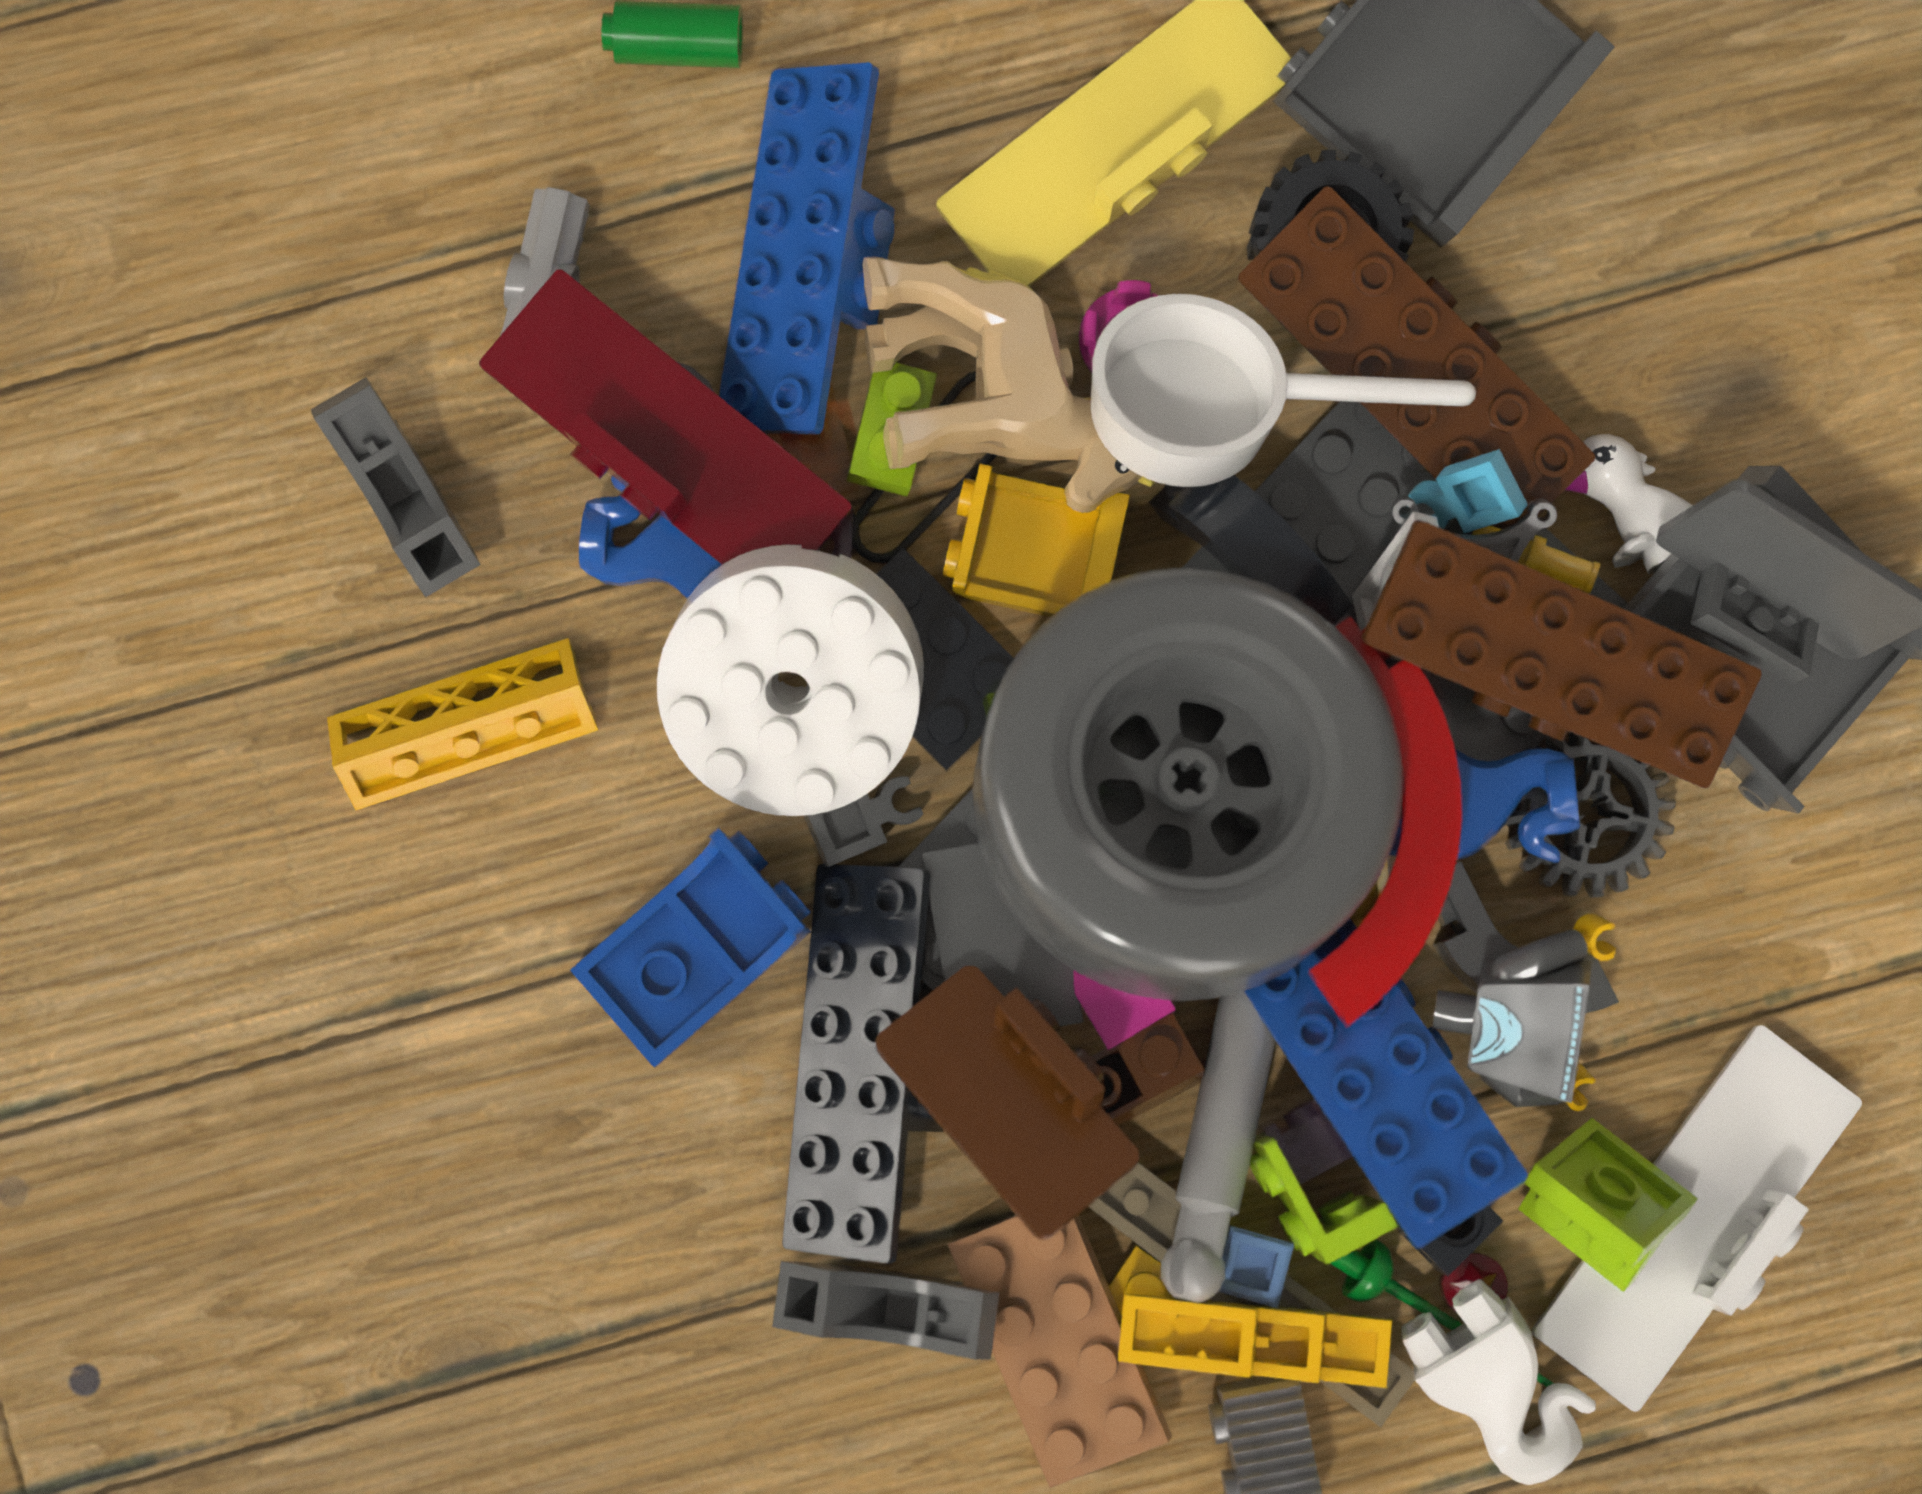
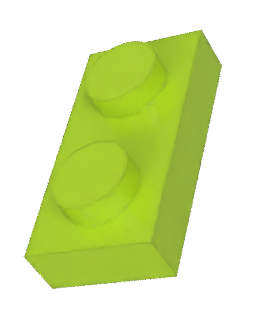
(888, 392)

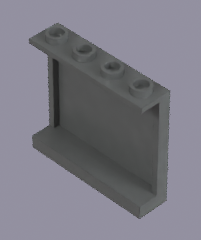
(1438, 94)
(1784, 724)

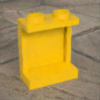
(1029, 546)

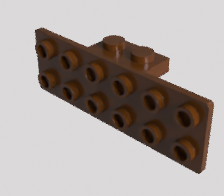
(1375, 317)
(1560, 655)

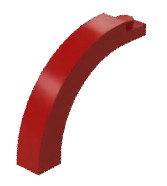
(1413, 897)

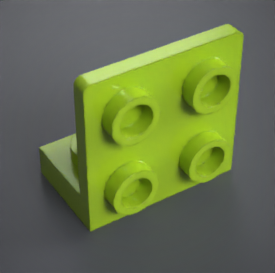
(1345, 1220)

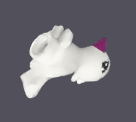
(1637, 507)

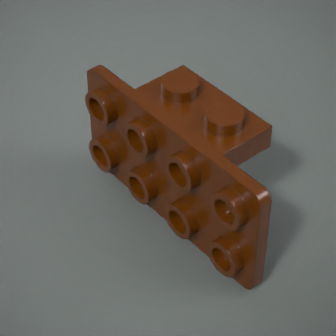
(1011, 1097)

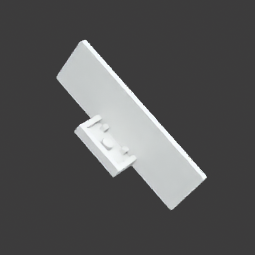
(1745, 1161)

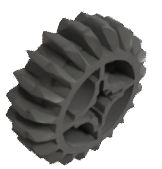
(1595, 784)

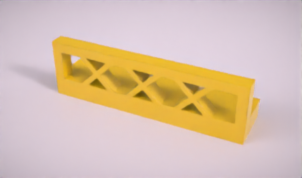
(461, 732)

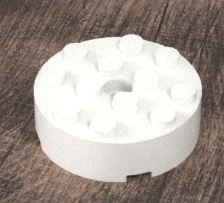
(781, 743)

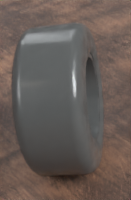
(1282, 686)

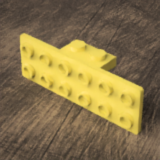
(1117, 139)

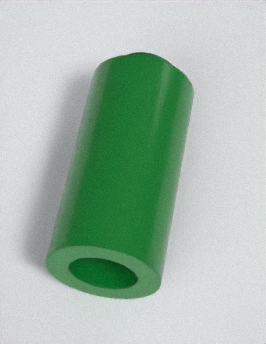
(674, 34)

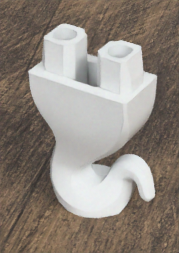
(1491, 1376)

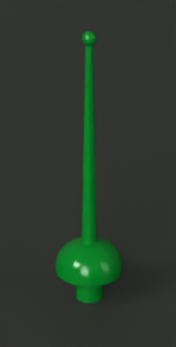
(1371, 1273)

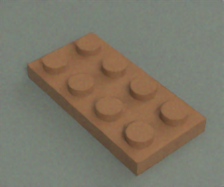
(1061, 1348)

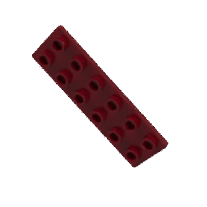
(658, 428)

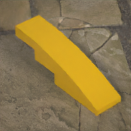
(1255, 1340)

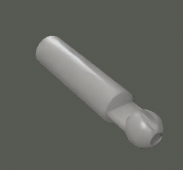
(1218, 1149)

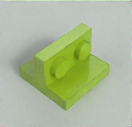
(1605, 1202)

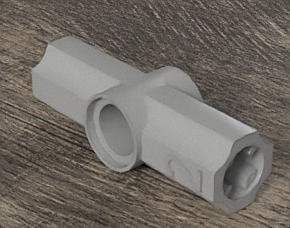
(549, 244)

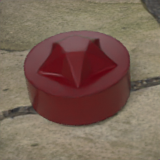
(1474, 1267)

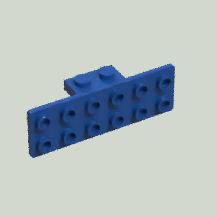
(804, 247)
(1392, 1100)

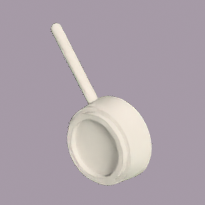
(1197, 386)

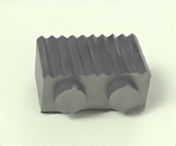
(1265, 1437)

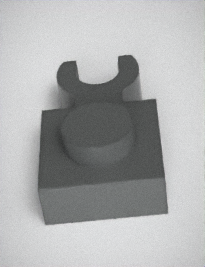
(857, 826)

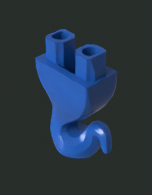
(655, 555)
(1496, 788)

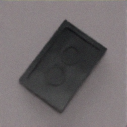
(958, 661)

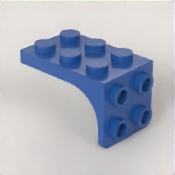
(693, 947)

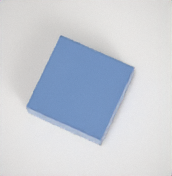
(1255, 1266)

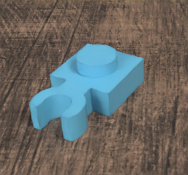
(1473, 492)

